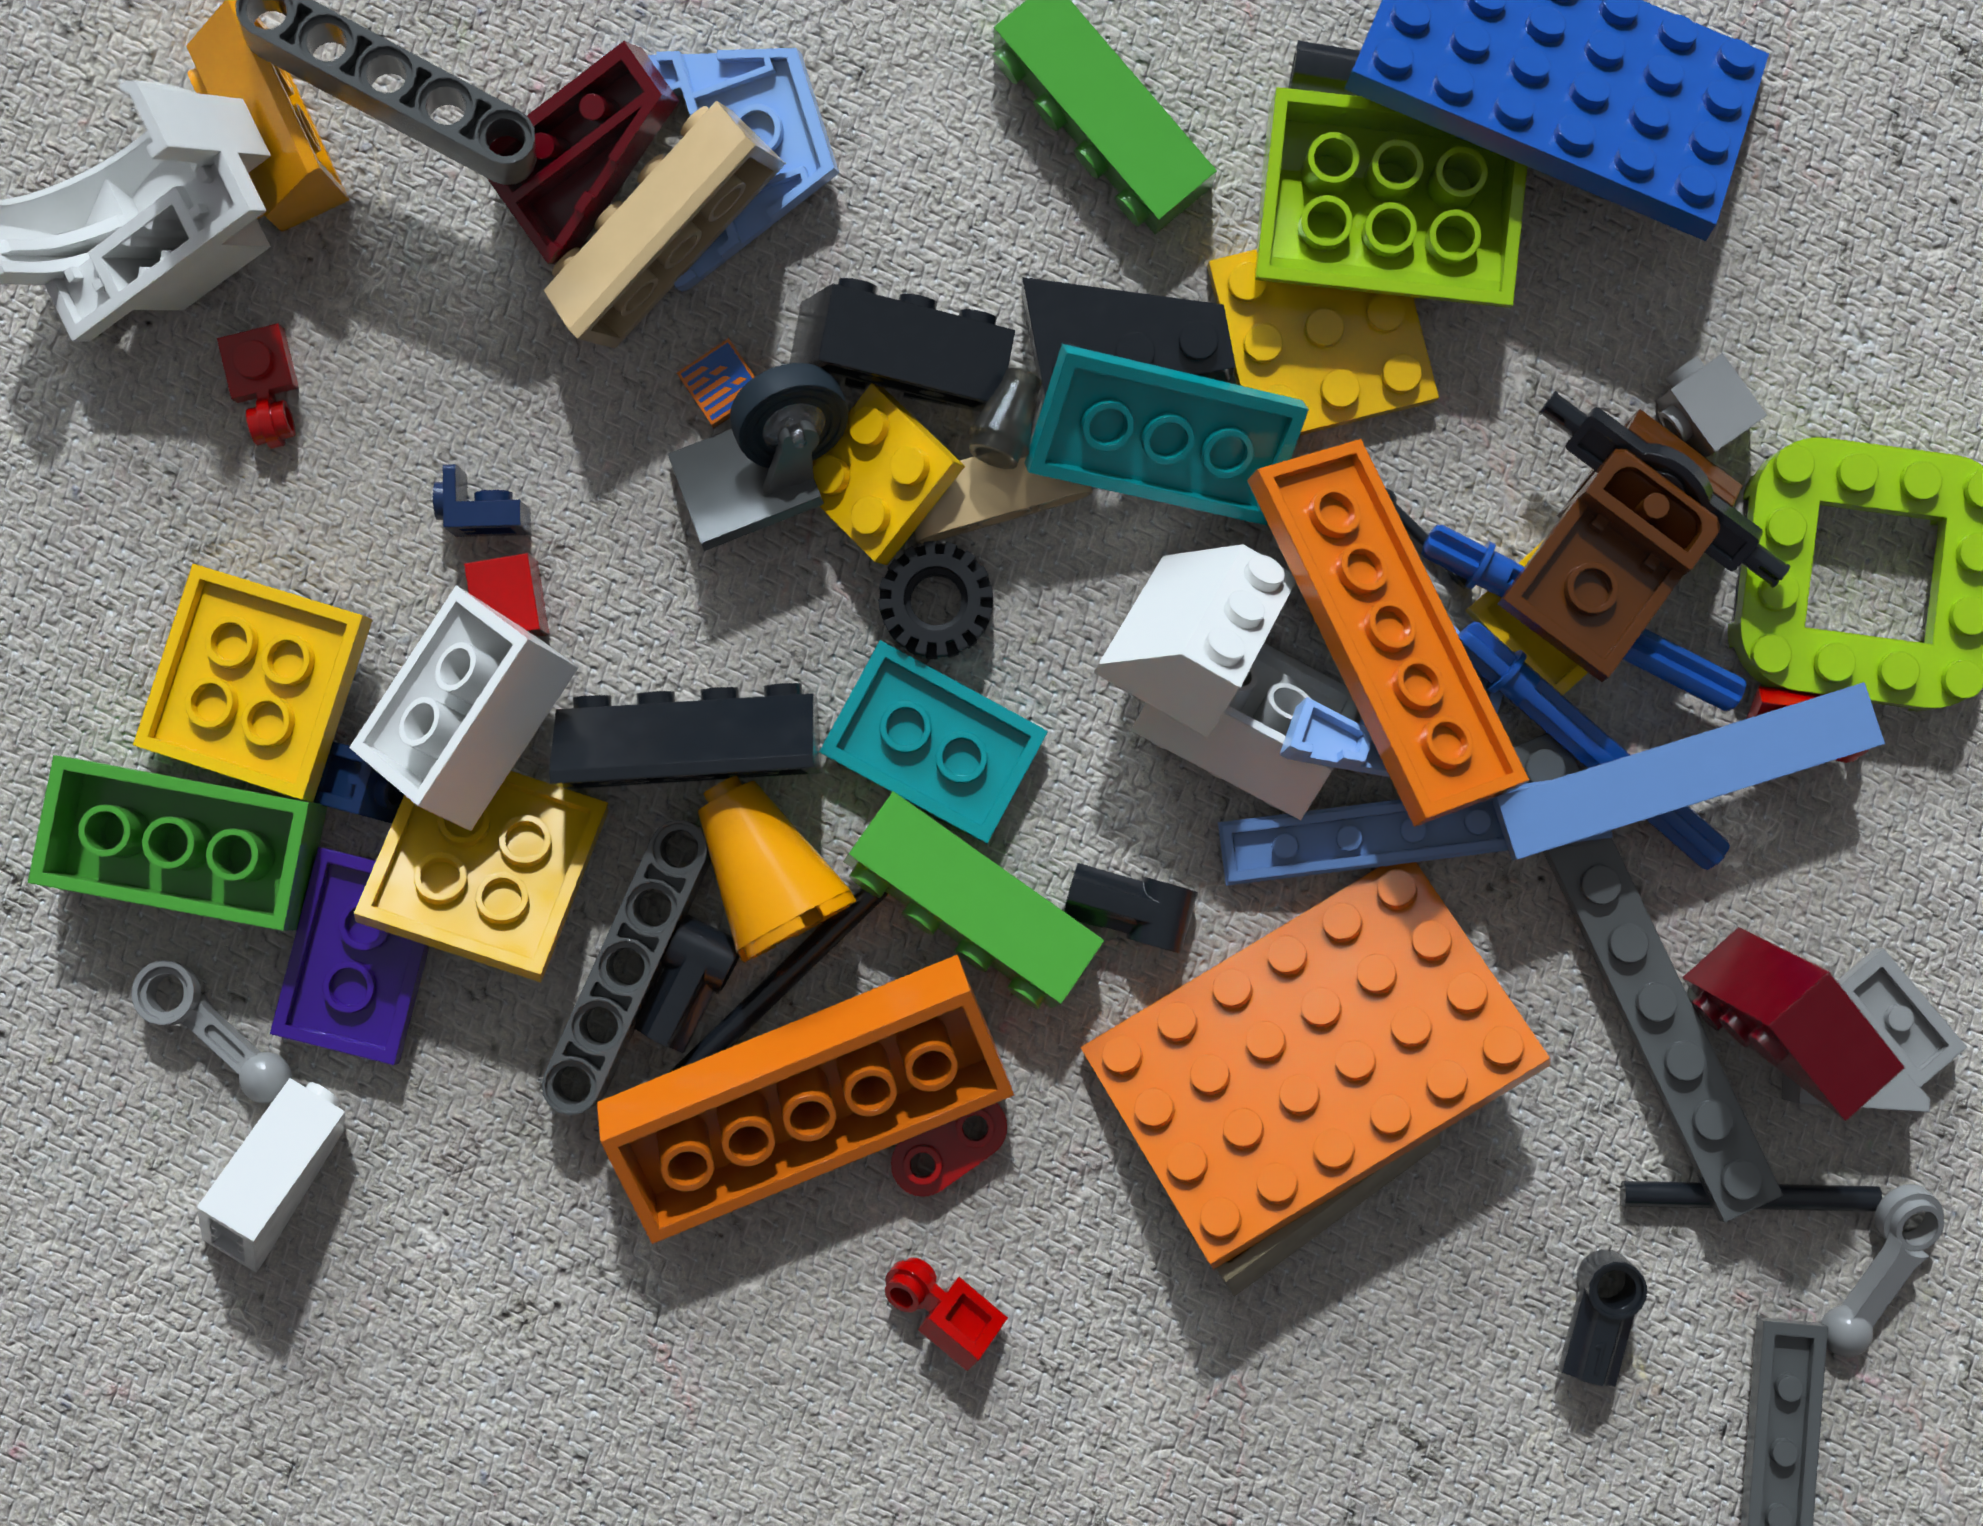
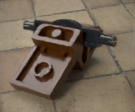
(1628, 536)

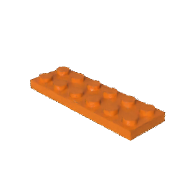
(1387, 631)

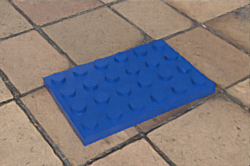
(1578, 90)

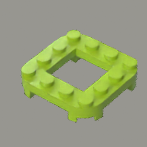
(1877, 479)

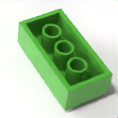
(176, 843)

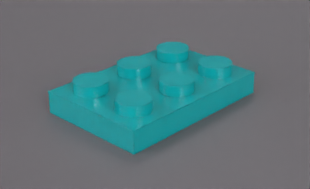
(933, 741)

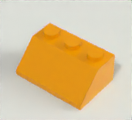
(299, 174)

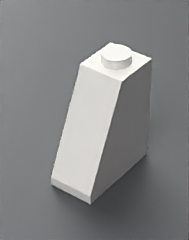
(271, 1173)

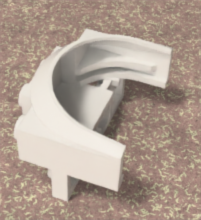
(148, 222)

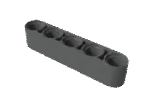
(406, 109)
(602, 985)

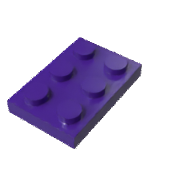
(343, 979)

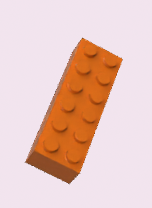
(802, 1099)

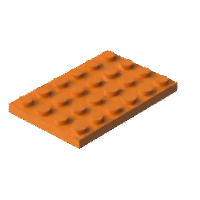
(1313, 1058)

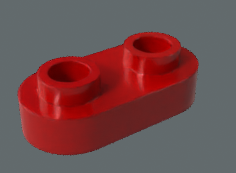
(951, 1151)

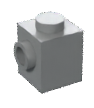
(1708, 405)

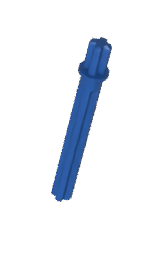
(1650, 651)
(1579, 734)

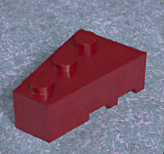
(586, 148)
(1793, 1019)

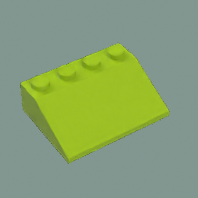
(1384, 204)

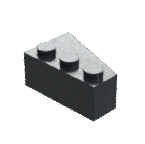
(1128, 325)
(903, 344)

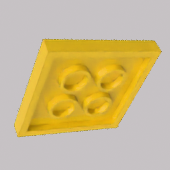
(1327, 346)
(252, 682)
(490, 889)

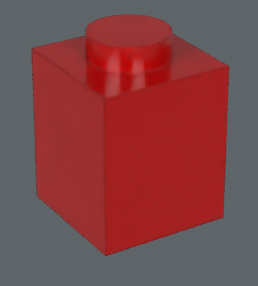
(512, 589)

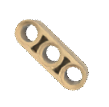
(993, 495)

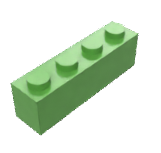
(1103, 109)
(972, 902)

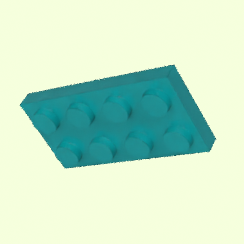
(1160, 433)

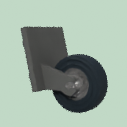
(764, 463)

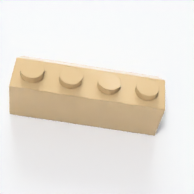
(661, 226)

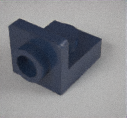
(488, 515)
(356, 787)

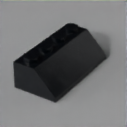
(686, 739)

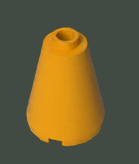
(765, 869)

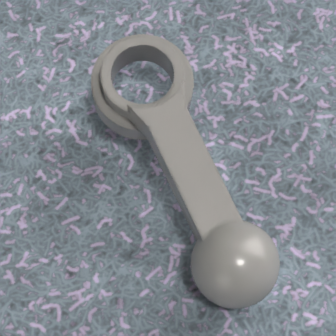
(260, 1073)
(1853, 1321)

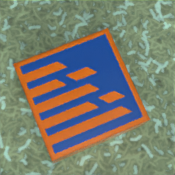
(716, 381)

